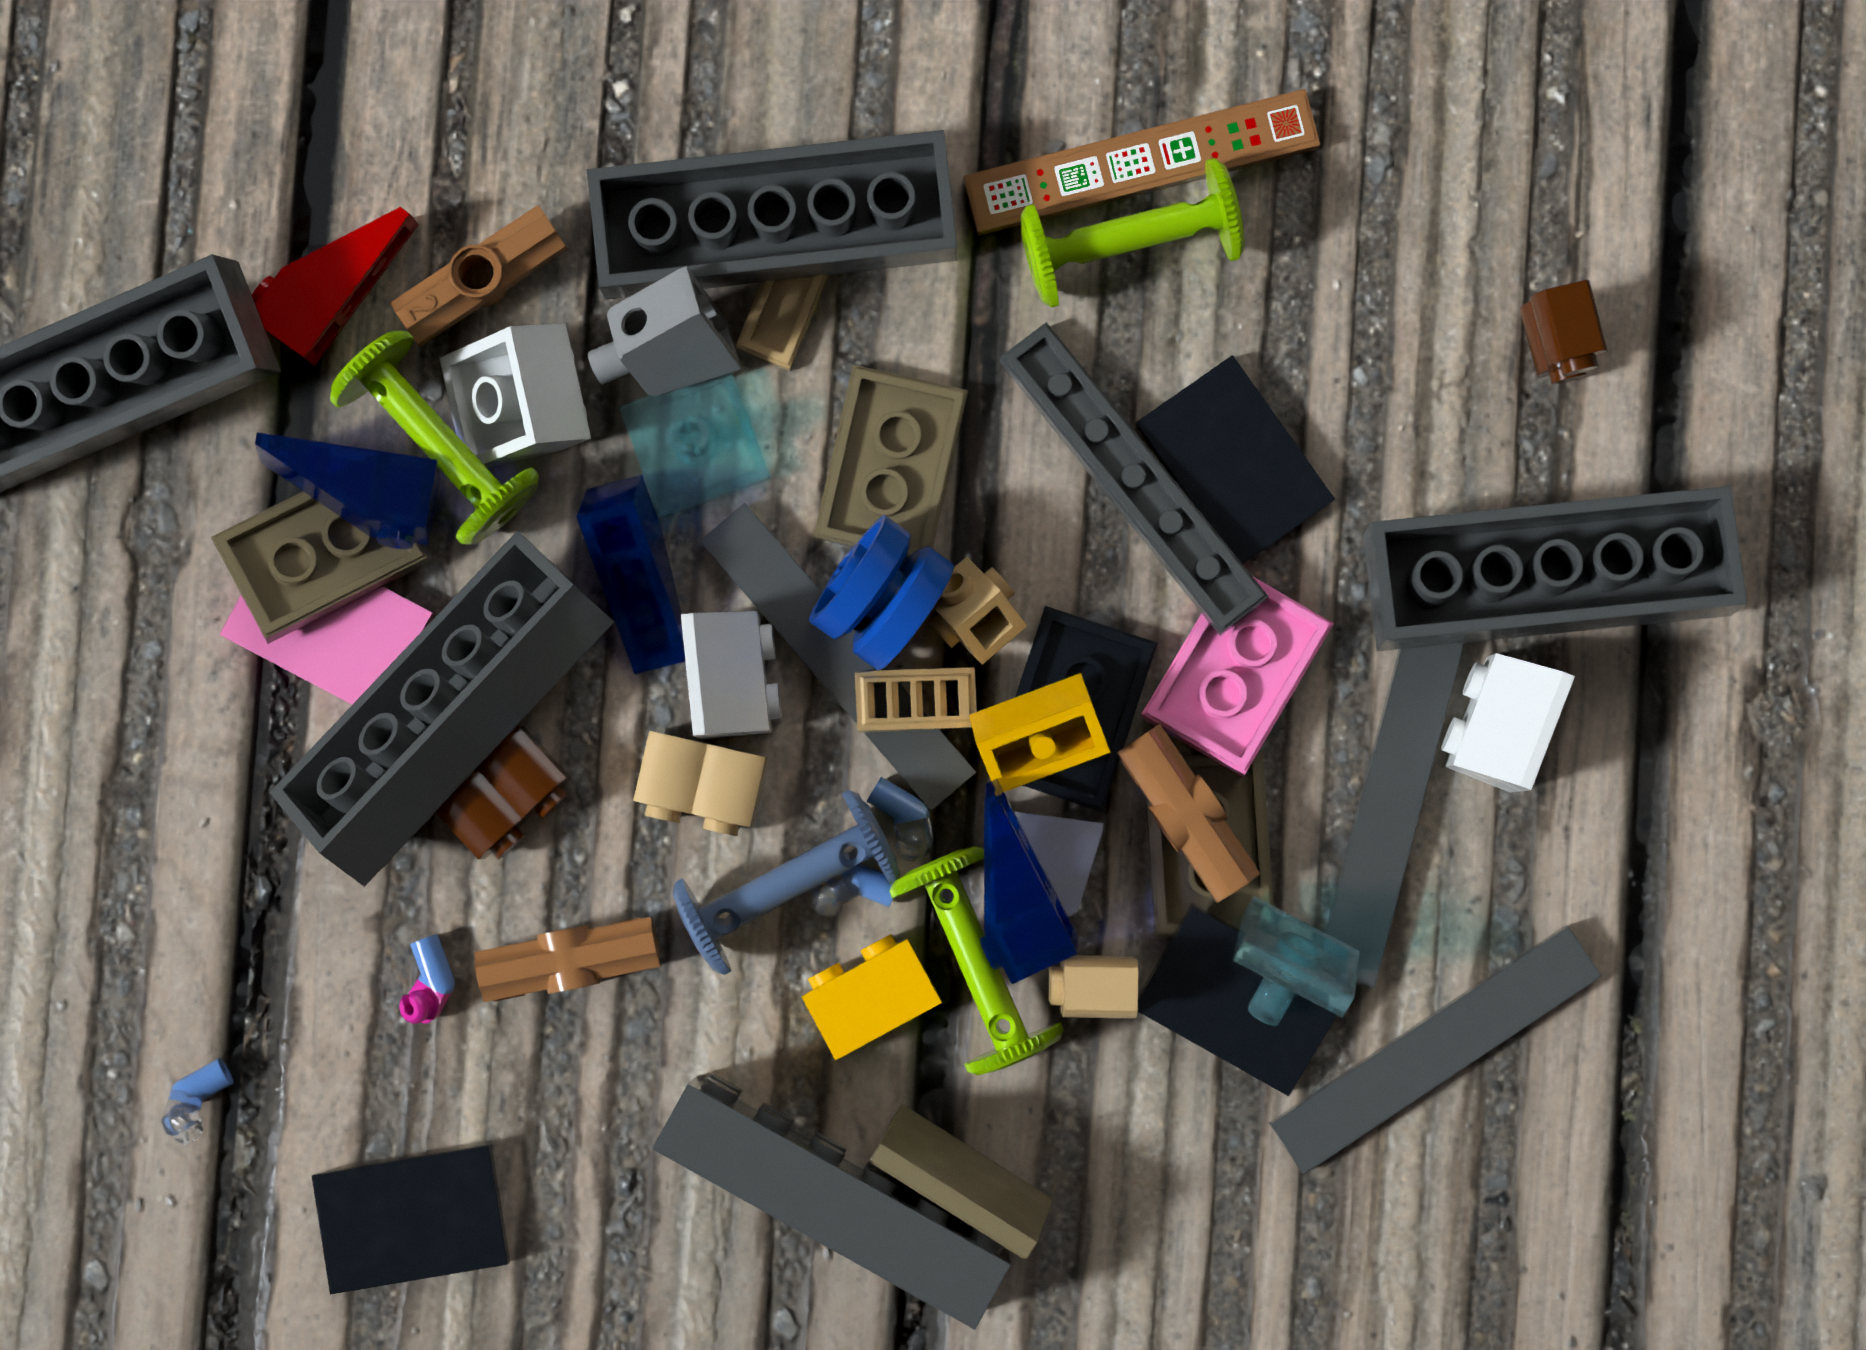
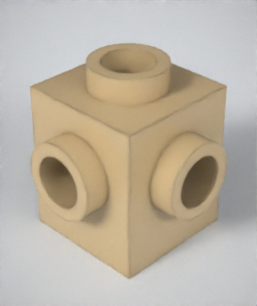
(976, 611)

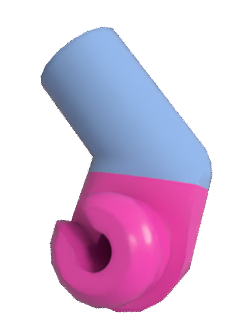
(433, 984)

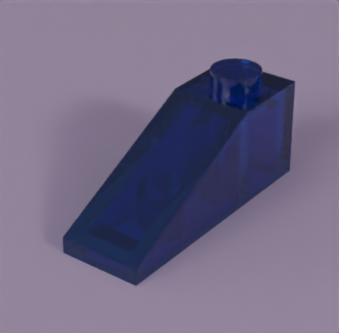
(371, 489)
(634, 571)
(1021, 910)

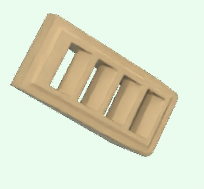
(866, 701)

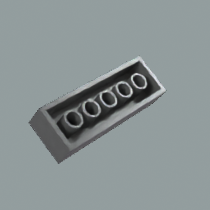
(774, 213)
(128, 366)
(1554, 568)
(440, 709)
(832, 1199)

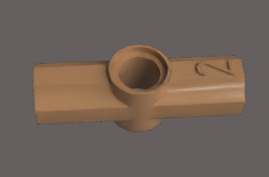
(446, 300)
(1188, 813)
(567, 959)

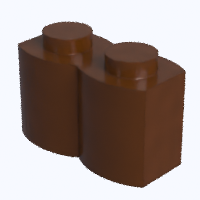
(1564, 331)
(503, 794)

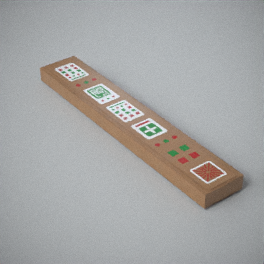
(1141, 161)

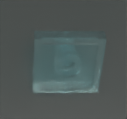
(694, 444)
(1293, 962)

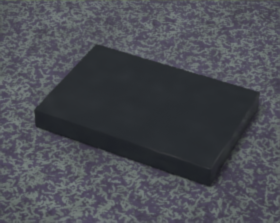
(1235, 460)
(1114, 673)
(1207, 997)
(410, 1219)

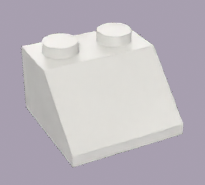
(516, 394)
(729, 674)
(1506, 721)

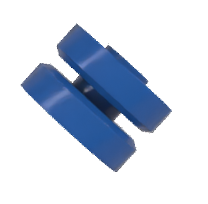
(881, 592)

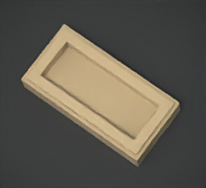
(780, 319)

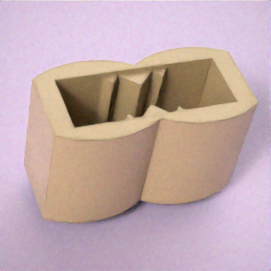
(700, 781)
(1095, 987)

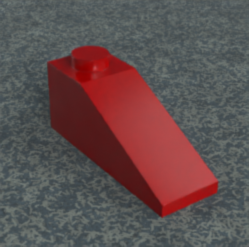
(322, 290)

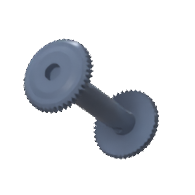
(784, 883)

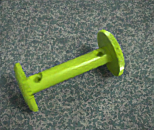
(1134, 232)
(376, 372)
(983, 981)

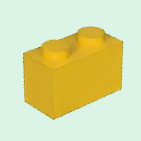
(1039, 733)
(870, 997)

